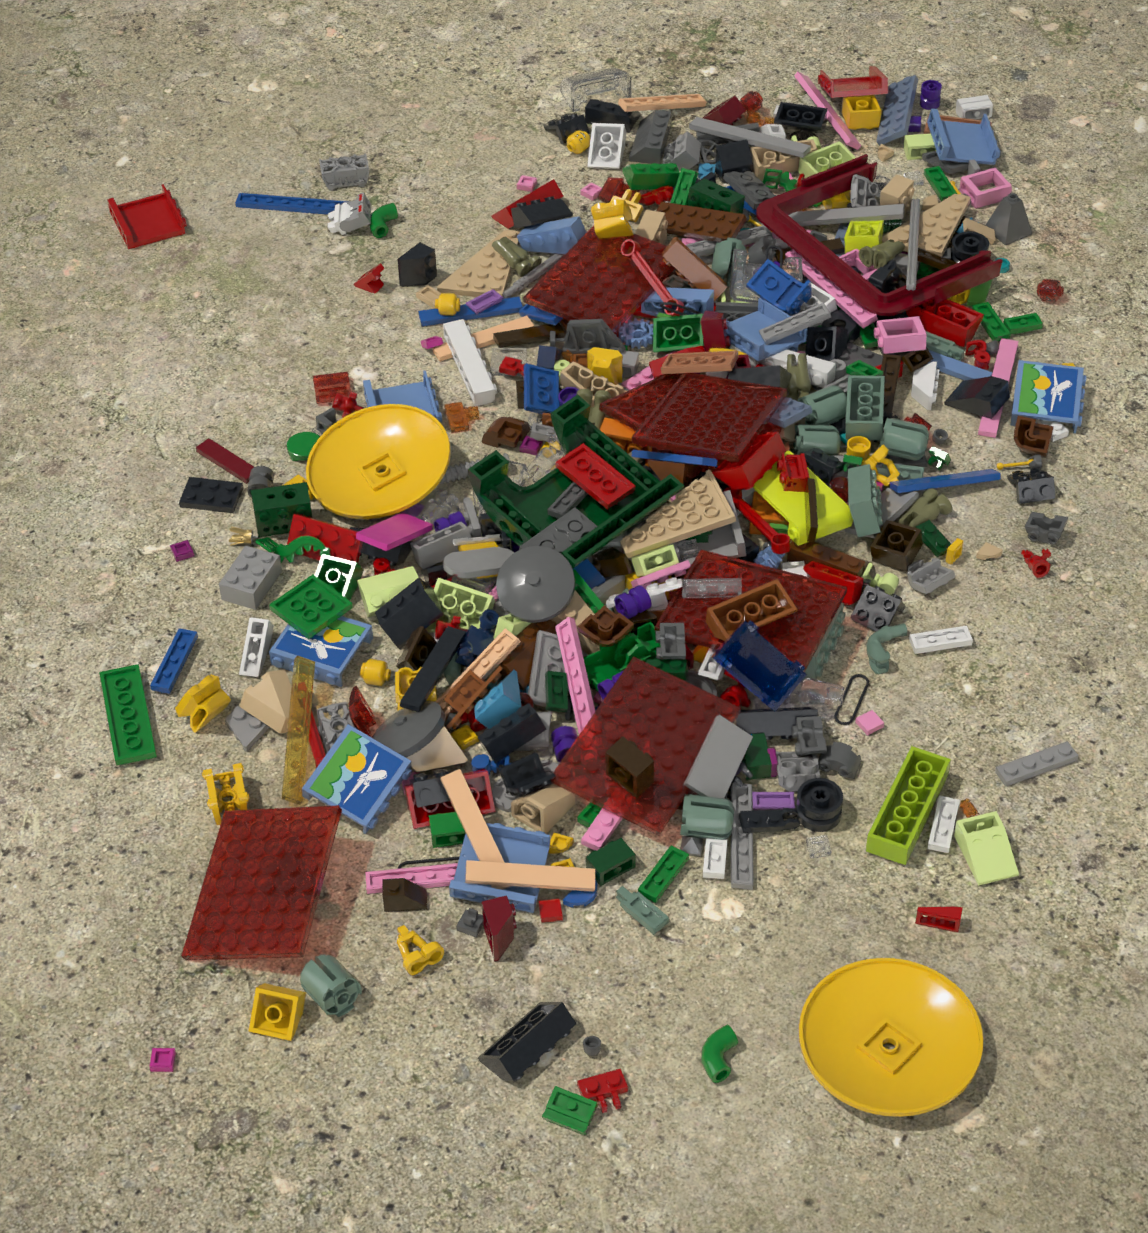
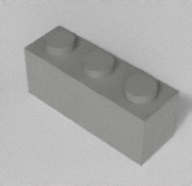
(436, 546)

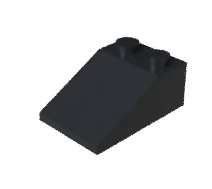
(980, 396)

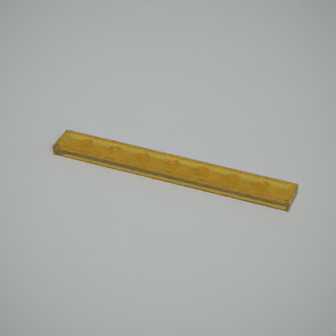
(298, 730)

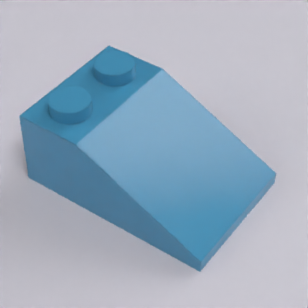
(499, 702)

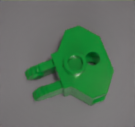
(634, 648)

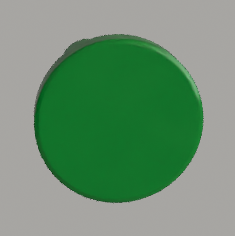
(300, 445)

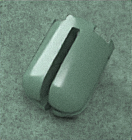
(723, 258)
(826, 404)
(816, 436)
(905, 439)
(707, 817)
(330, 985)

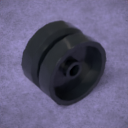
(968, 245)
(819, 804)

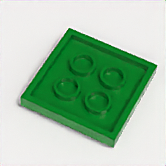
(310, 606)

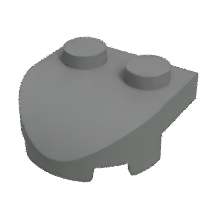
(928, 575)

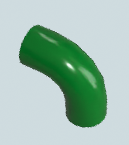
(380, 217)
(713, 1053)

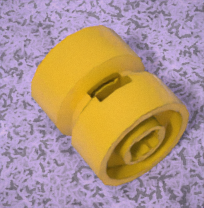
(859, 447)

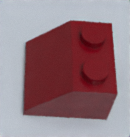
(726, 111)
(714, 330)
(499, 924)

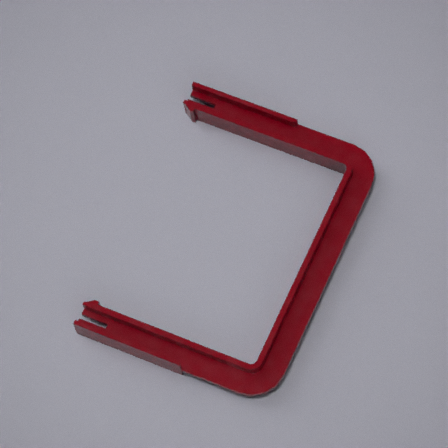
(835, 181)

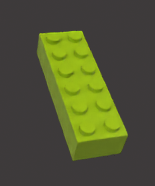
(908, 805)

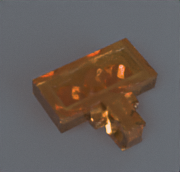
(757, 117)
(459, 417)

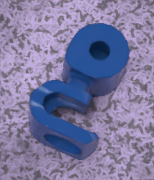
(483, 762)

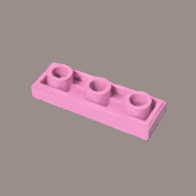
(662, 575)

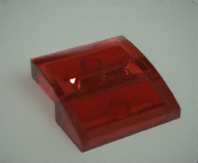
(614, 187)
(328, 385)
(360, 712)

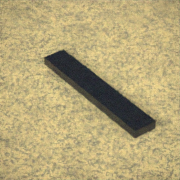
(432, 669)

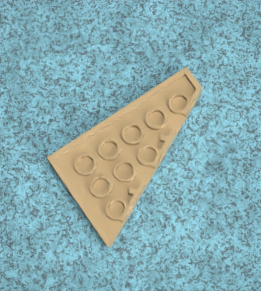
(935, 225)
(481, 272)
(693, 512)

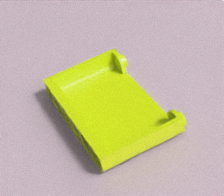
(832, 511)

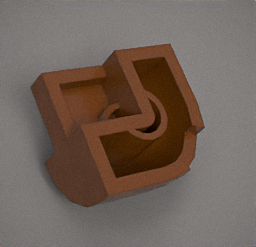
(506, 431)
(1032, 436)
(605, 627)

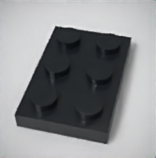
(211, 495)

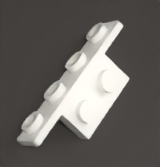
(656, 593)

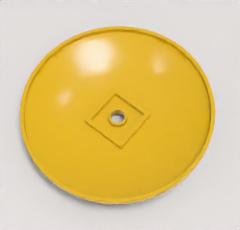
(387, 437)
(898, 1004)

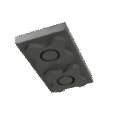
(749, 186)
(562, 532)

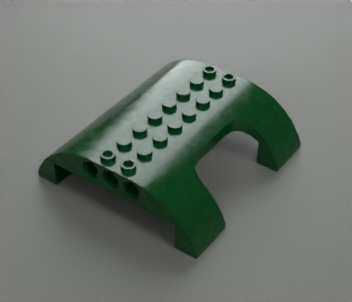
(523, 509)

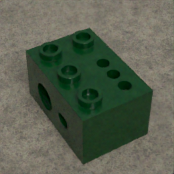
(716, 197)
(277, 505)

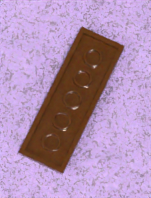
(701, 222)

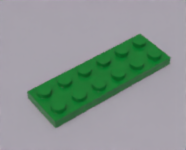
(127, 715)

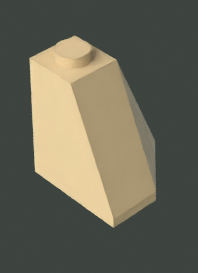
(270, 700)
(438, 753)
(543, 807)

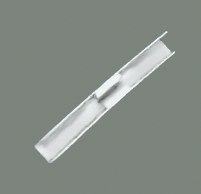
(488, 538)

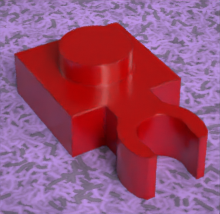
(511, 366)

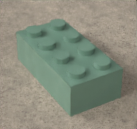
(865, 407)
(864, 500)
(827, 644)

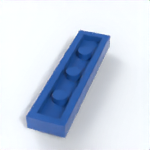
(174, 661)

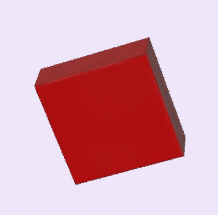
(550, 910)

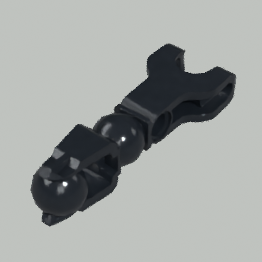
(884, 280)

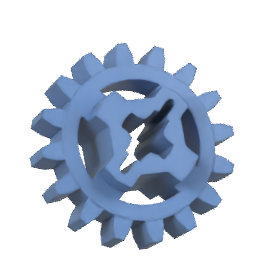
(636, 333)
(768, 558)

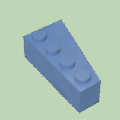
(552, 236)
(695, 299)

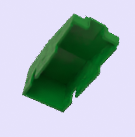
(602, 663)

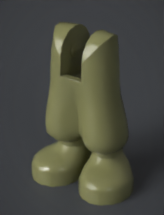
(880, 254)
(516, 256)
(799, 376)
(595, 416)
(926, 508)

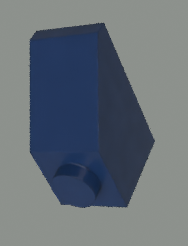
(548, 356)

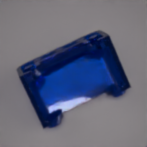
(759, 665)

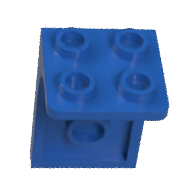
(780, 288)

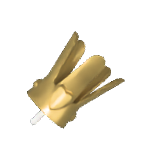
(243, 536)

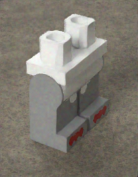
(350, 215)

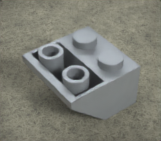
(683, 151)

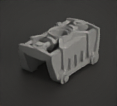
(345, 171)
(326, 726)

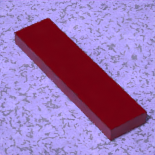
(225, 459)

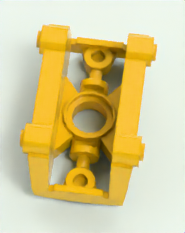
(216, 796)

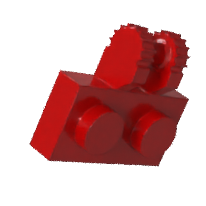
(657, 196)
(604, 1086)

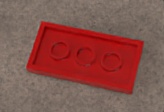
(595, 476)
(337, 538)

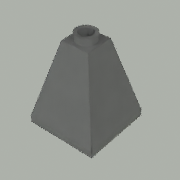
(1010, 220)

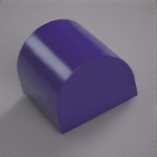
(915, 124)

